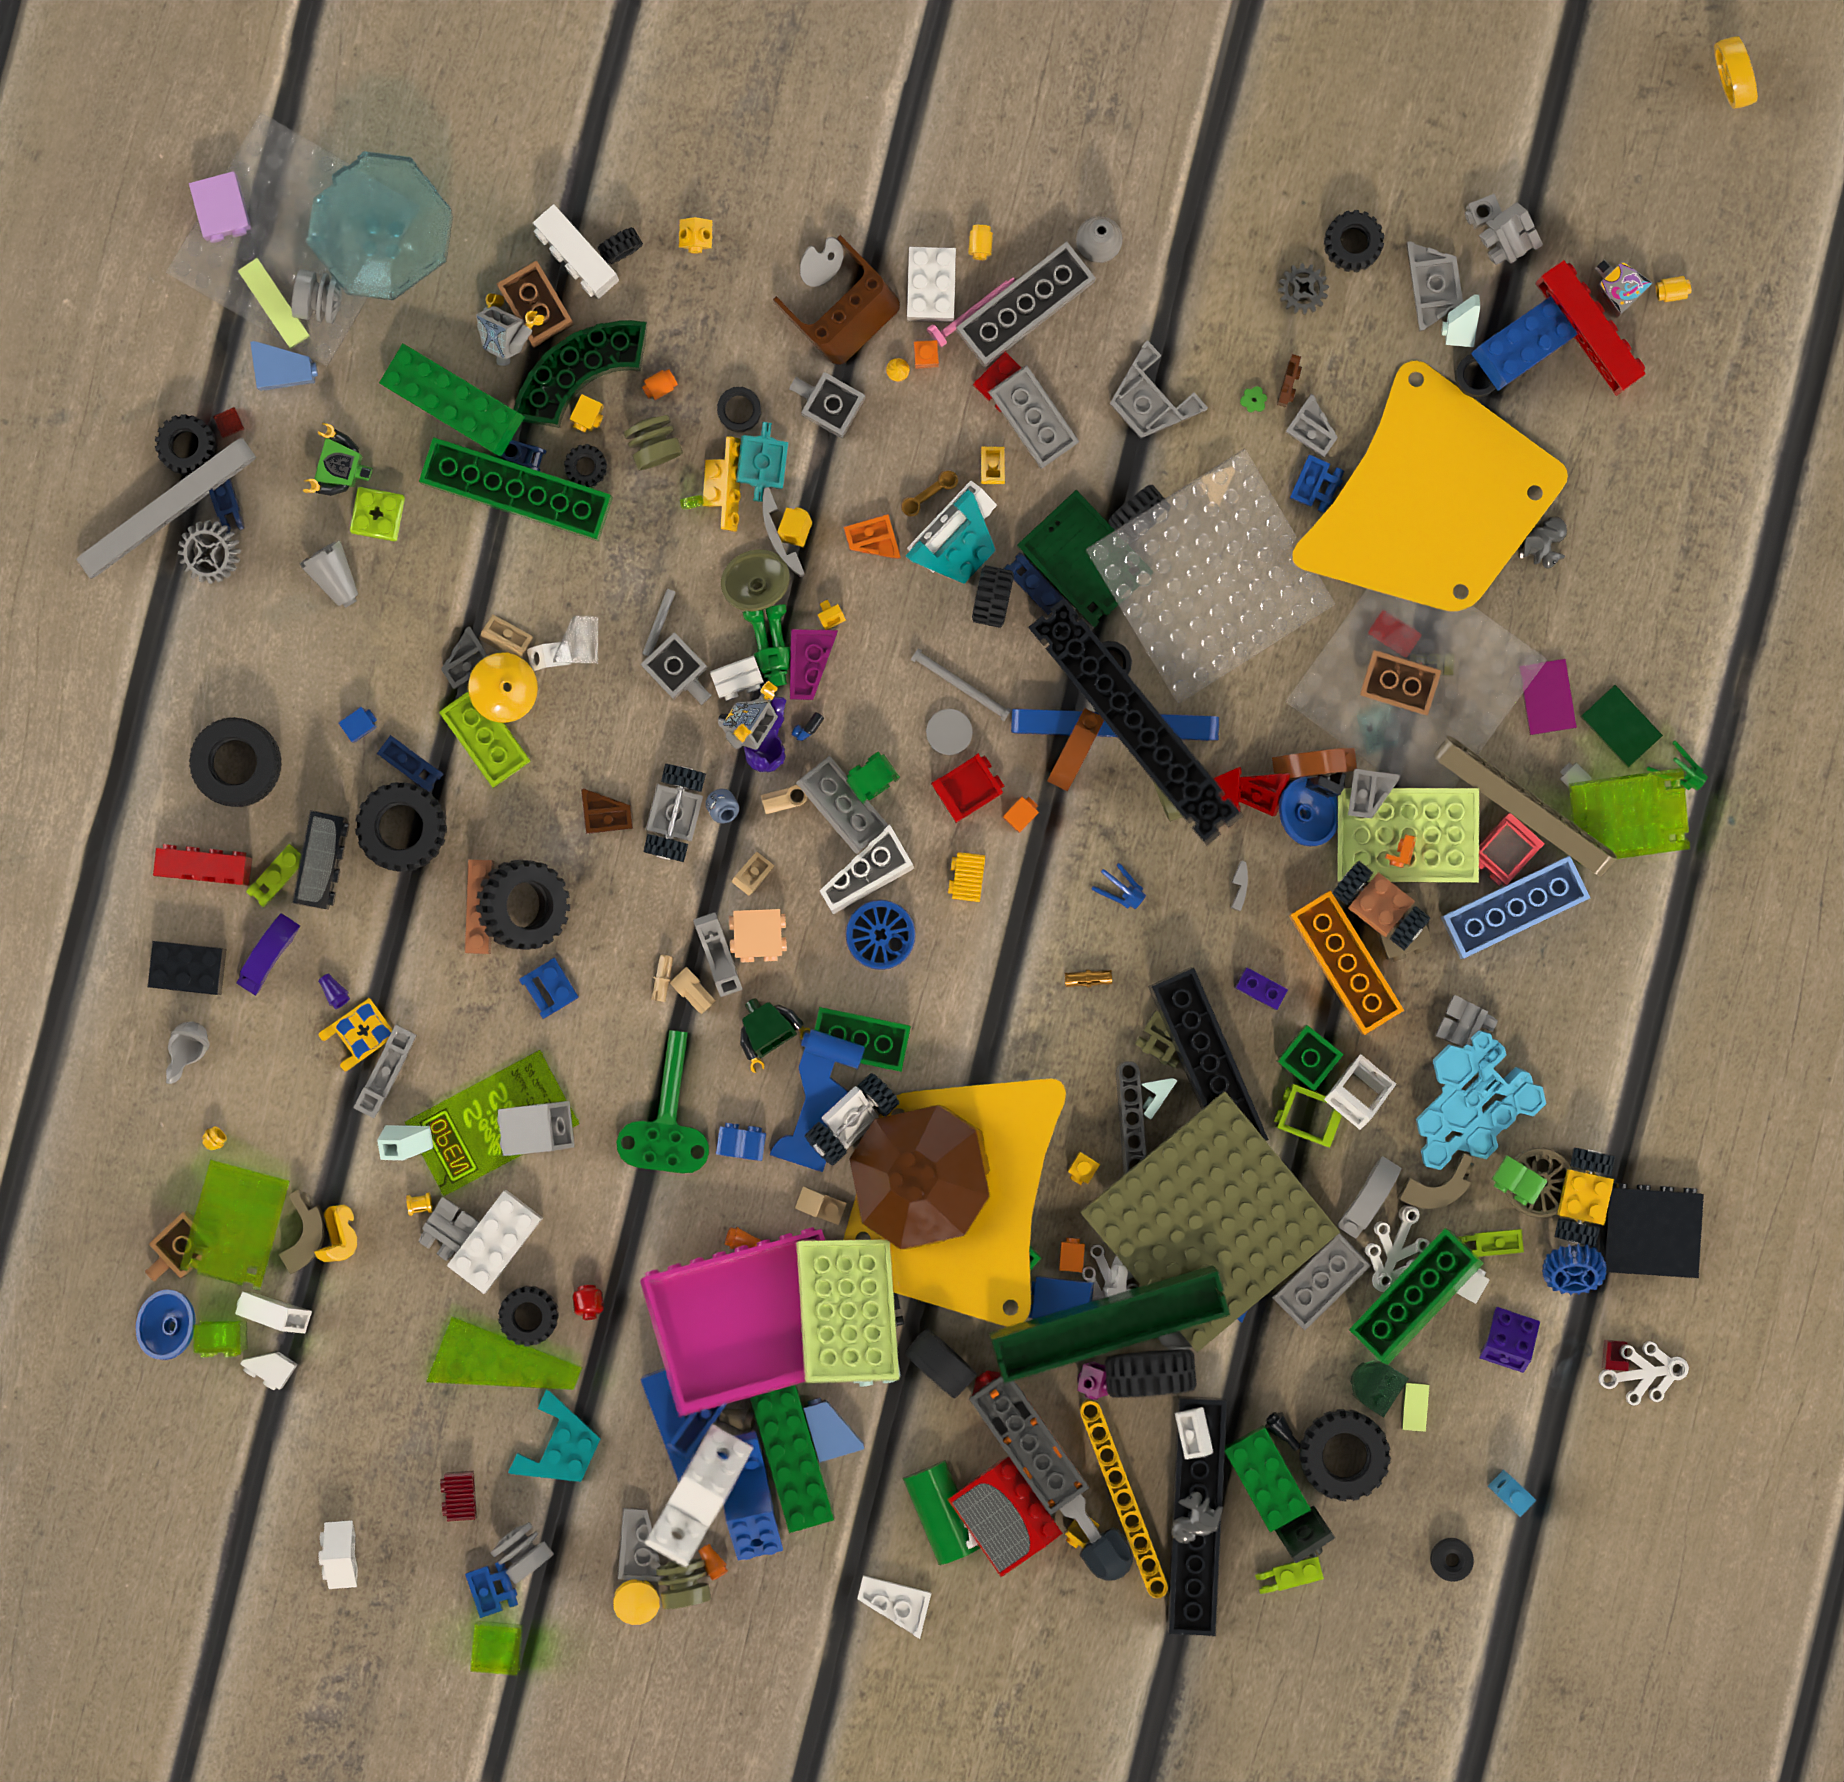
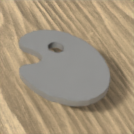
(817, 267)

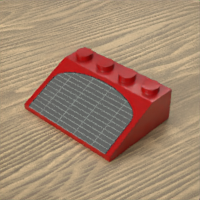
(1005, 1516)

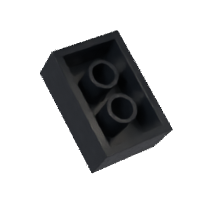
(187, 968)

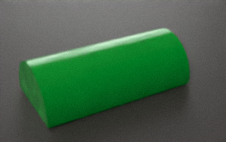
(942, 1525)

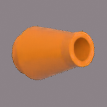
(737, 1237)
(714, 1564)

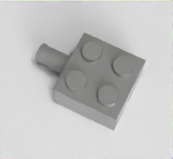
(829, 403)
(677, 669)

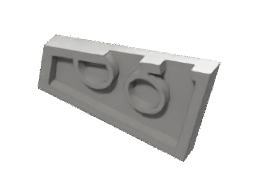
(636, 1557)

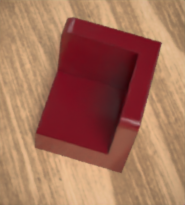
(1611, 1356)

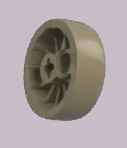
(1548, 1155)

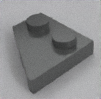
(463, 659)

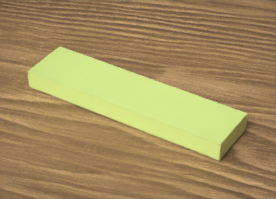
(273, 303)

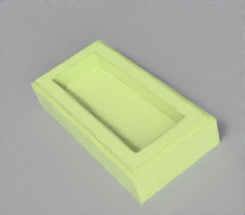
(1415, 1407)

